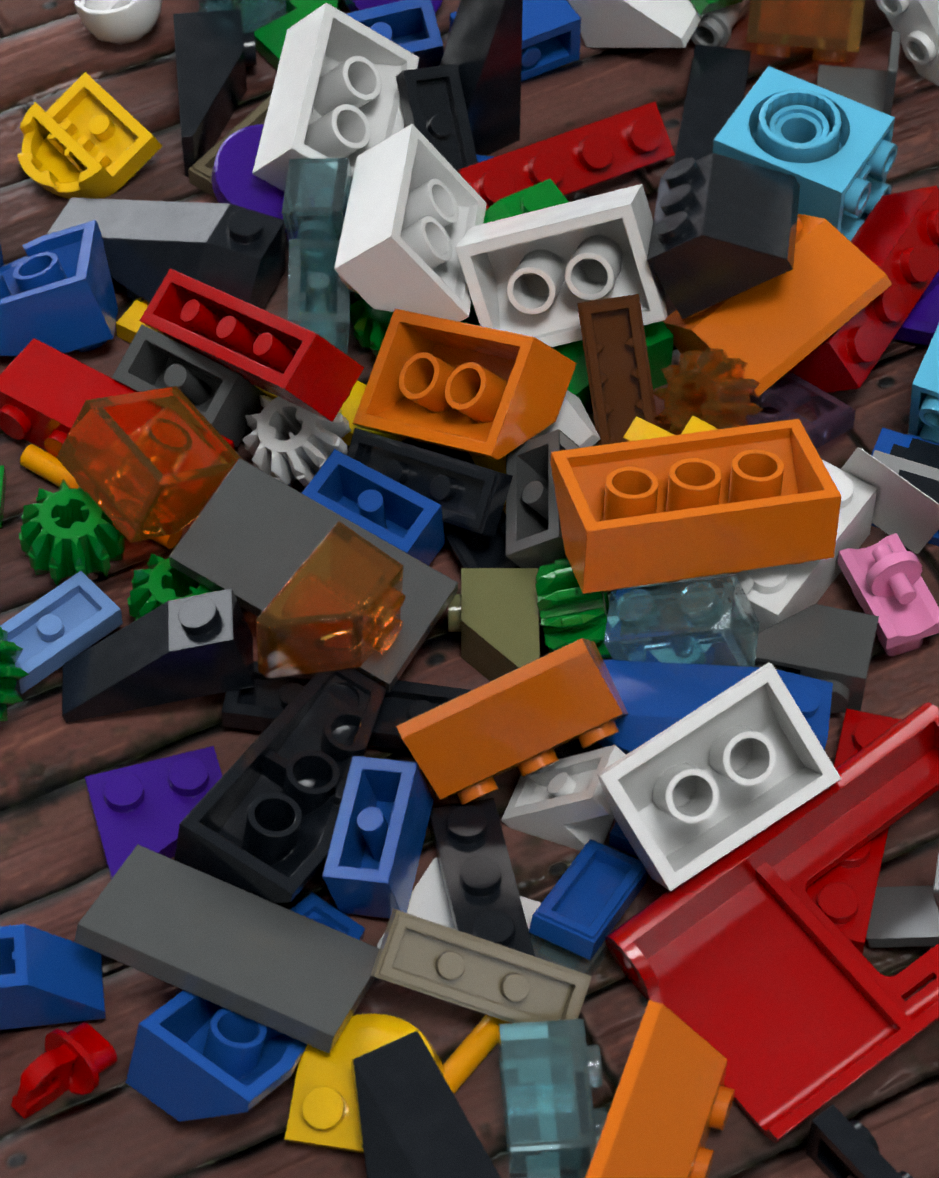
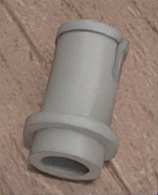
(716, 26)

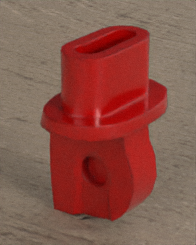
(69, 1063)

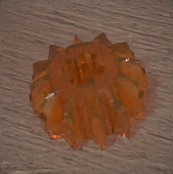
(707, 378)

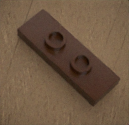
(617, 365)

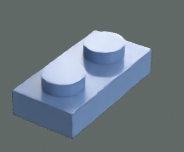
(60, 627)

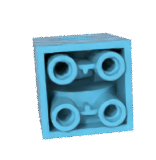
(821, 138)

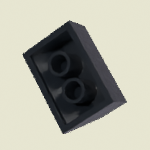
(721, 229)

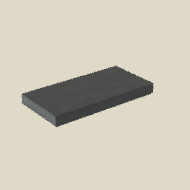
(263, 531)
(230, 947)

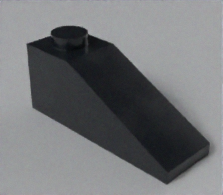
(210, 75)
(165, 657)

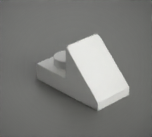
(565, 800)

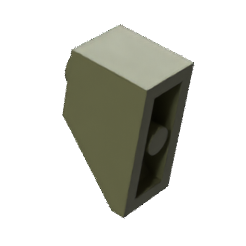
(496, 619)

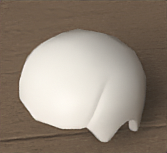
(118, 19)

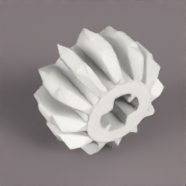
(292, 440)

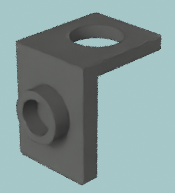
(864, 86)
(905, 916)

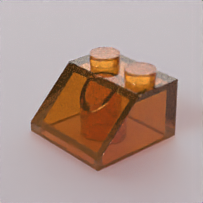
(823, 25)
(147, 460)
(332, 609)

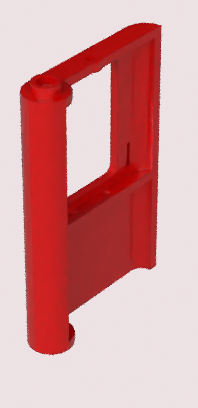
(767, 969)

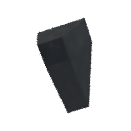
(488, 54)
(207, 241)
(279, 802)
(412, 1117)

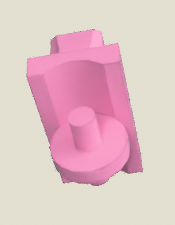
(890, 586)

